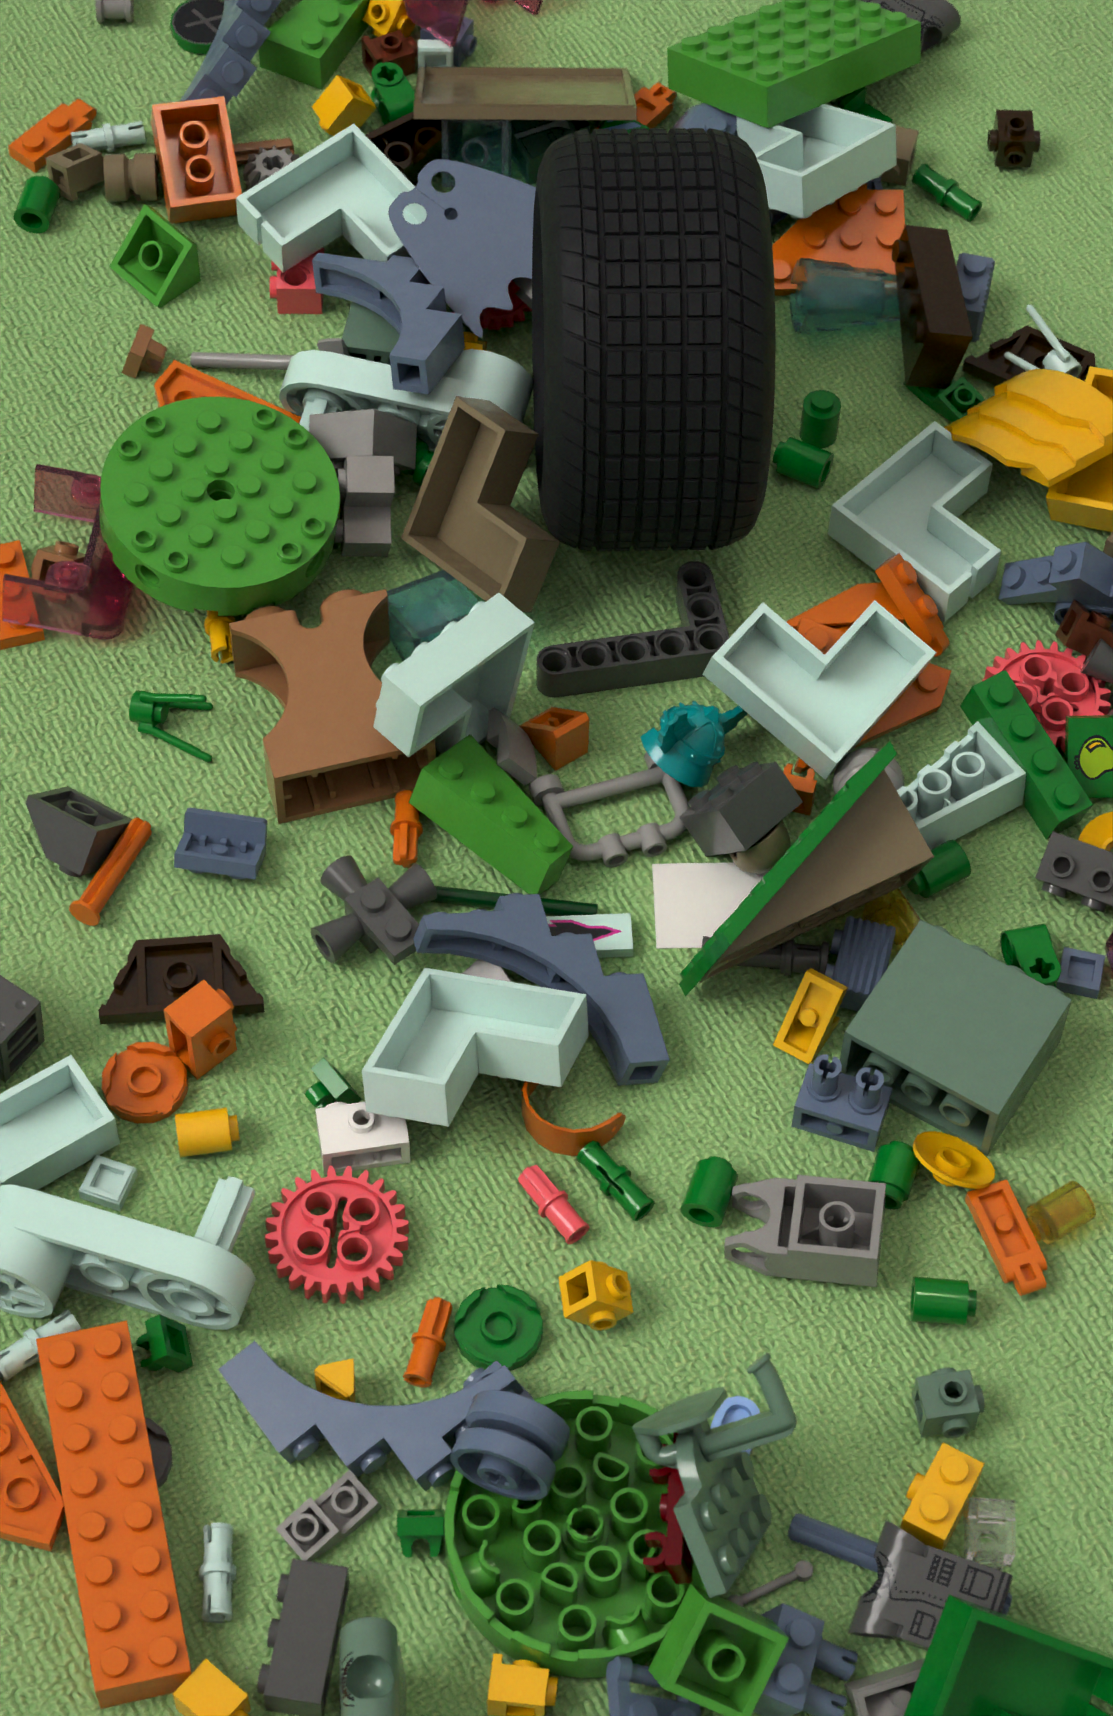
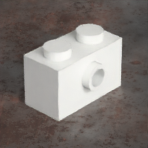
(360, 1138)

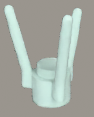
(1057, 359)

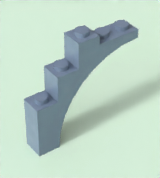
(235, 43)
(402, 295)
(1070, 574)
(521, 941)
(360, 1434)

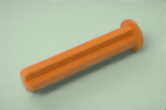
(111, 872)

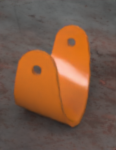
(561, 1139)

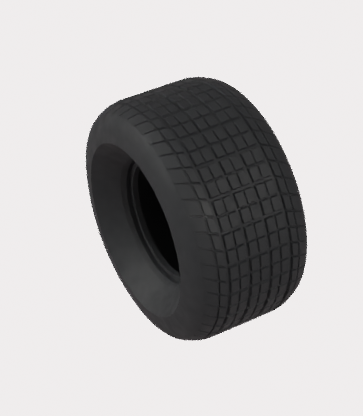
(652, 339)

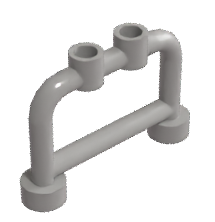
(651, 837)

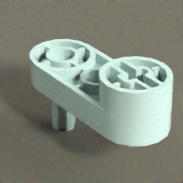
(338, 383)
(124, 1260)

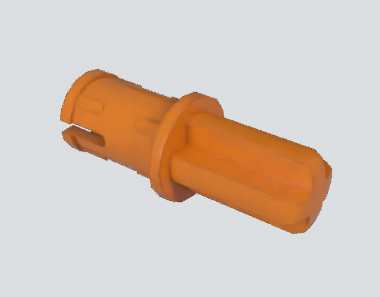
(405, 830)
(428, 1343)

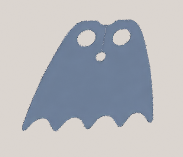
(480, 247)

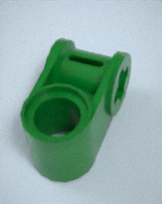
(391, 92)
(1032, 952)

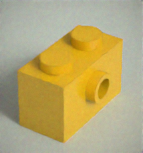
(941, 1496)

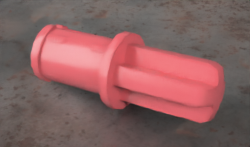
(553, 1204)

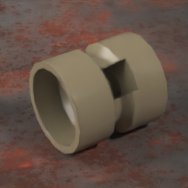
(131, 177)

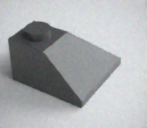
(75, 829)

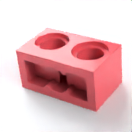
(296, 288)

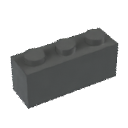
(304, 1638)

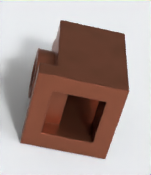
(390, 48)
(1084, 629)

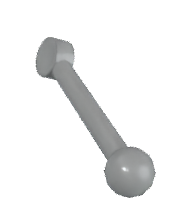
(803, 1572)

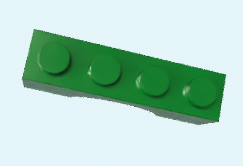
(1051, 789)

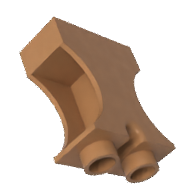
(325, 743)

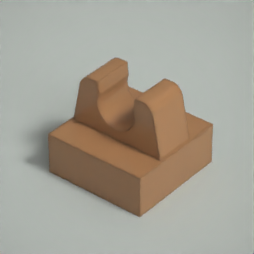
(144, 353)

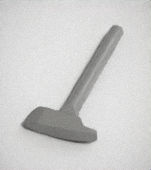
(260, 361)

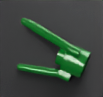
(153, 708)

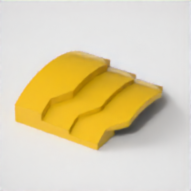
(1041, 424)

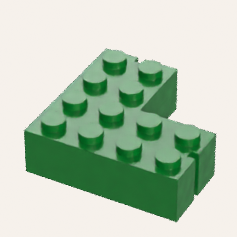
(1007, 1668)

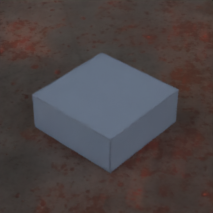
(1080, 972)

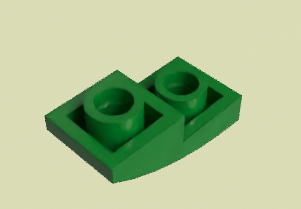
(949, 402)

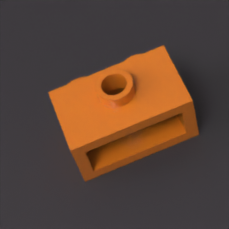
(201, 1028)

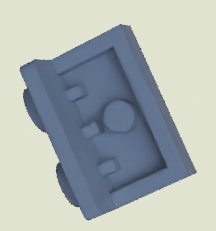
(222, 844)

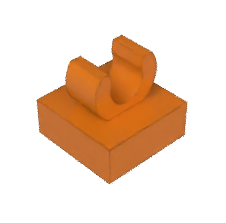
(804, 787)

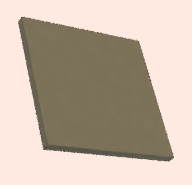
(524, 93)

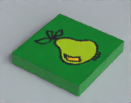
(1091, 753)

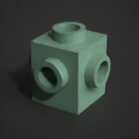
(947, 1403)

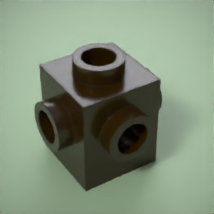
(1013, 138)

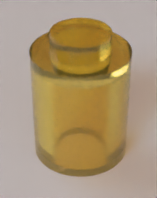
(1060, 1212)

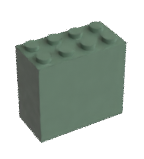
(955, 1035)

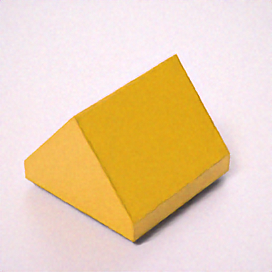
(337, 1379)

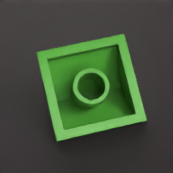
(157, 258)

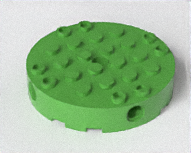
(219, 505)
(543, 1585)

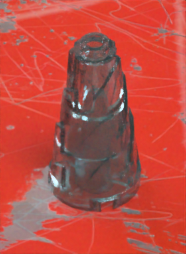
(840, 296)

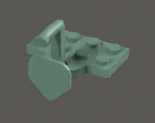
(721, 1504)

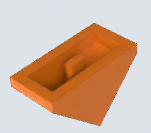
(559, 735)

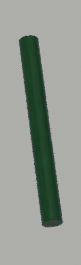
(489, 899)

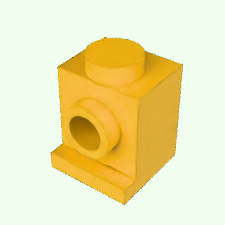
(520, 1688)

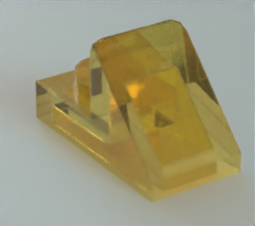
(894, 911)

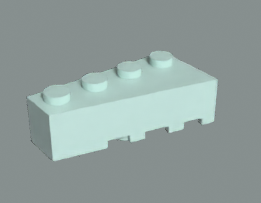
(964, 788)

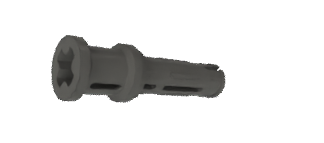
(790, 957)

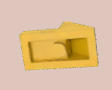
(811, 1016)

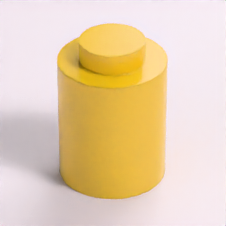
(206, 1131)

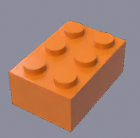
(196, 159)

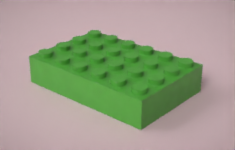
(793, 57)

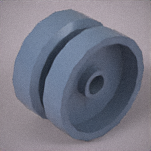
(510, 1445)

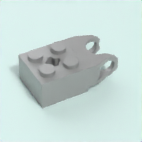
(812, 1229)

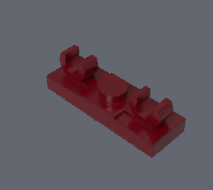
(675, 1552)

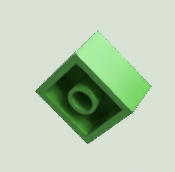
(718, 1654)

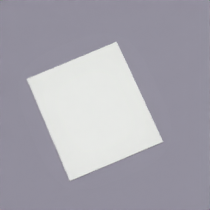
(696, 900)

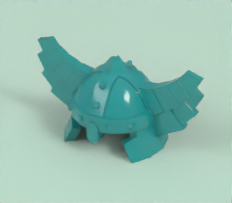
(690, 741)

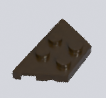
(1024, 343)
(168, 968)

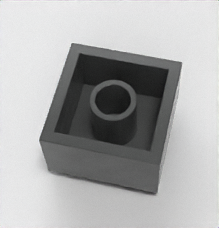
(740, 808)

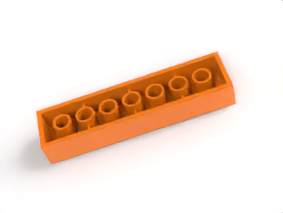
(114, 1515)

